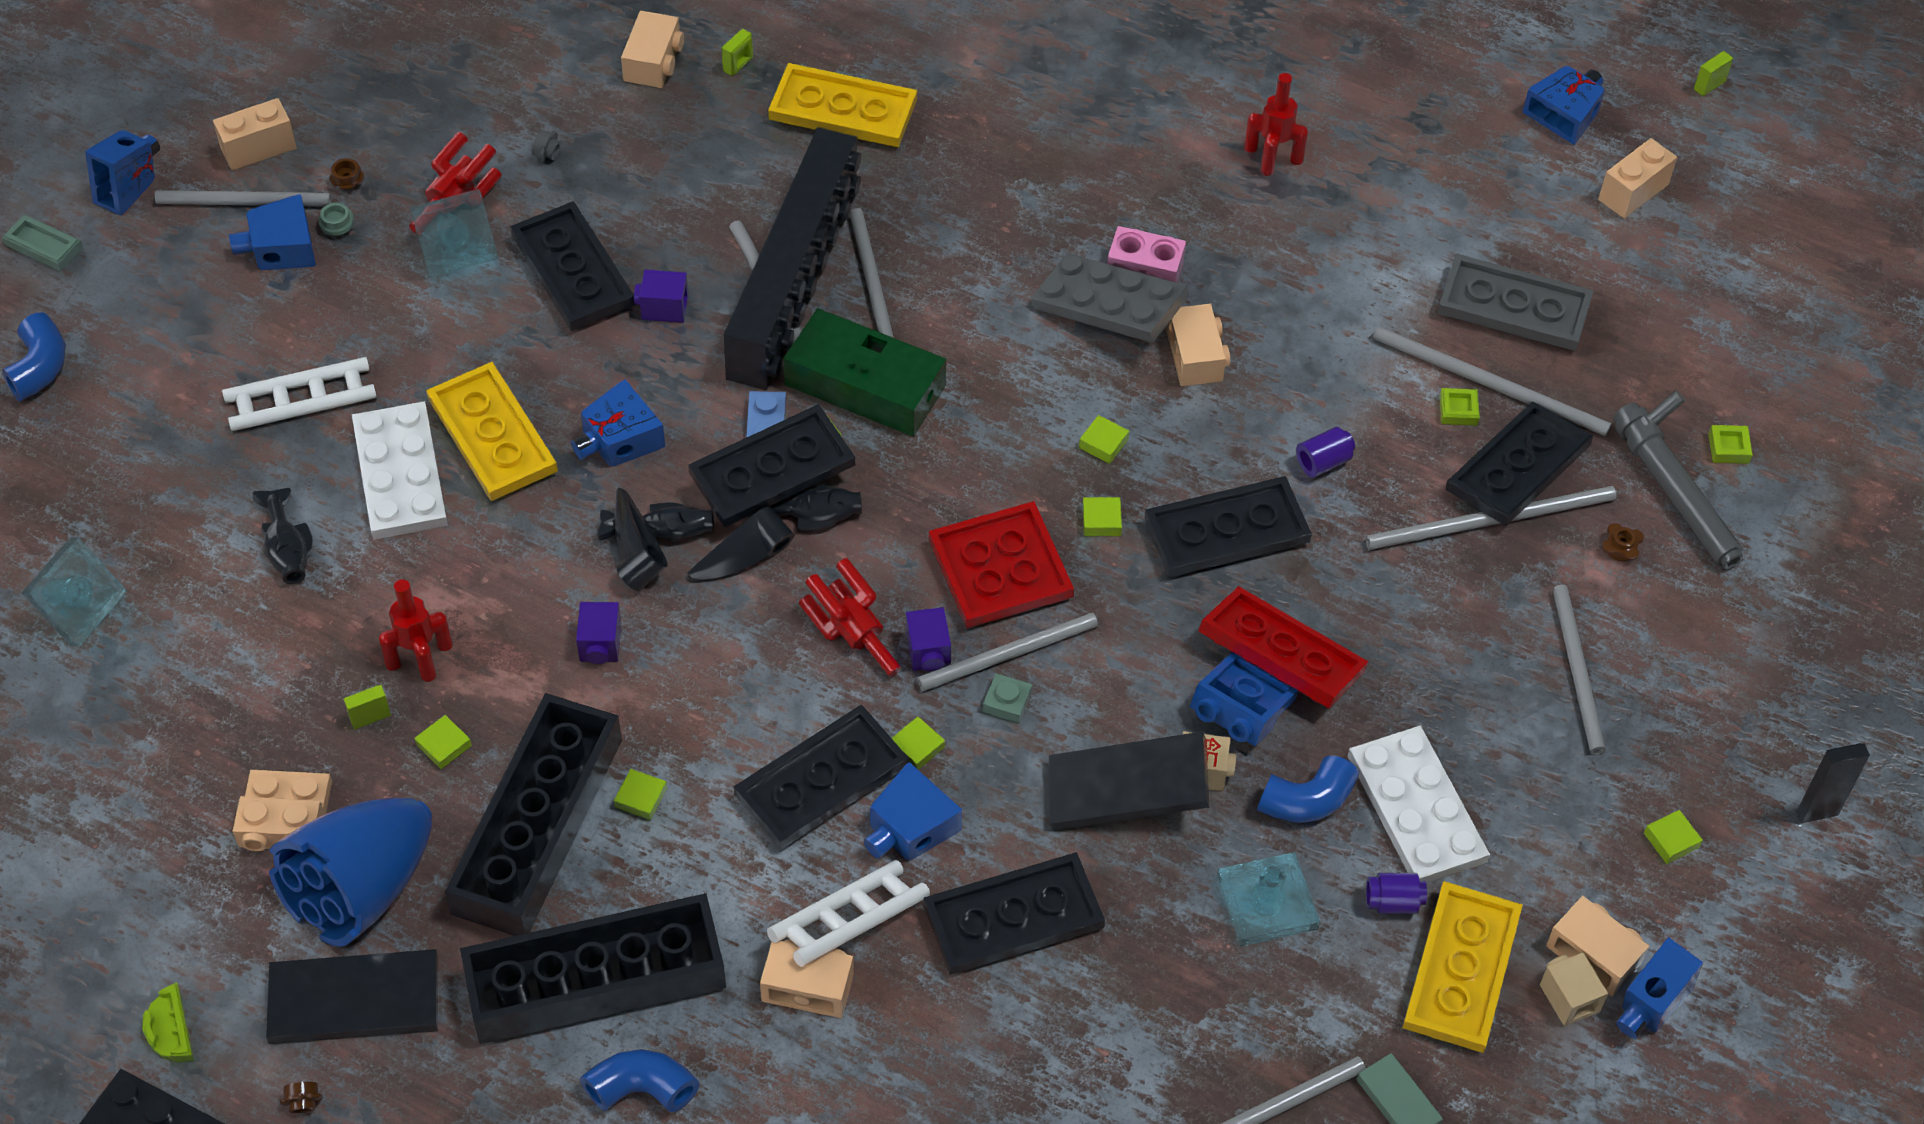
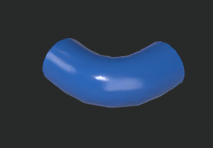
(43, 358)
(1312, 799)
(640, 1072)

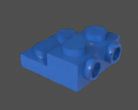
(1242, 699)

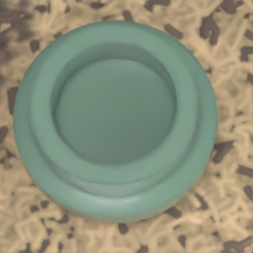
(336, 219)

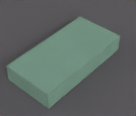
(42, 242)
(1397, 1093)

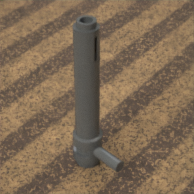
(1647, 442)

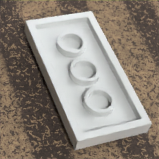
(399, 470)
(1418, 805)

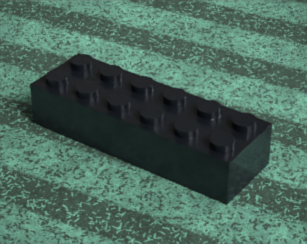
(534, 816)
(592, 968)

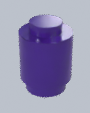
(1396, 893)

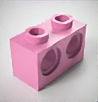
(1147, 253)

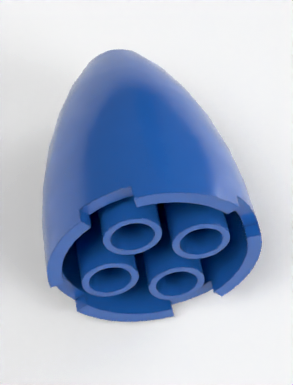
(350, 864)

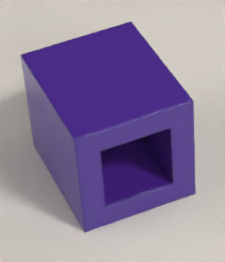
(662, 295)
(599, 632)
(928, 639)

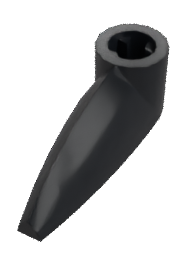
(751, 542)
(636, 544)

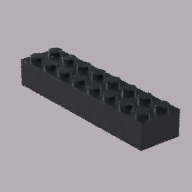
(792, 259)

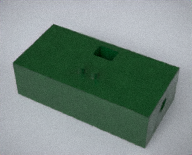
(865, 372)

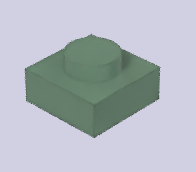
(1007, 698)

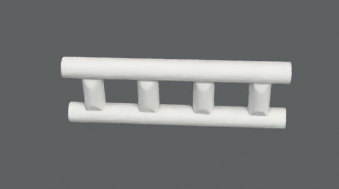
(279, 386)
(842, 930)

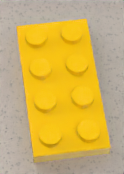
(843, 104)
(492, 431)
(1463, 967)

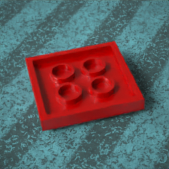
(1000, 564)

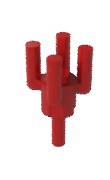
(1277, 127)
(459, 177)
(848, 613)
(413, 631)

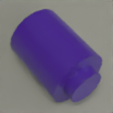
(1325, 451)

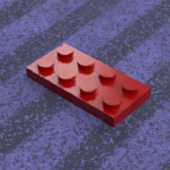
(1283, 647)

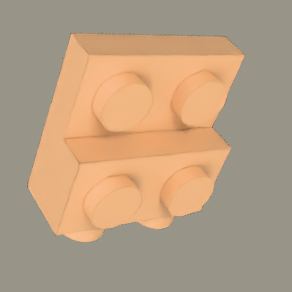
(278, 805)

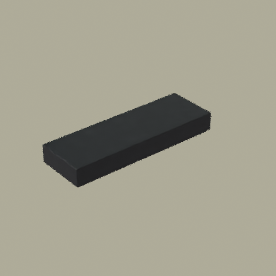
(1833, 782)

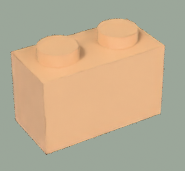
(652, 49)
(254, 134)
(1637, 178)
(1197, 345)
(1607, 944)
(815, 987)

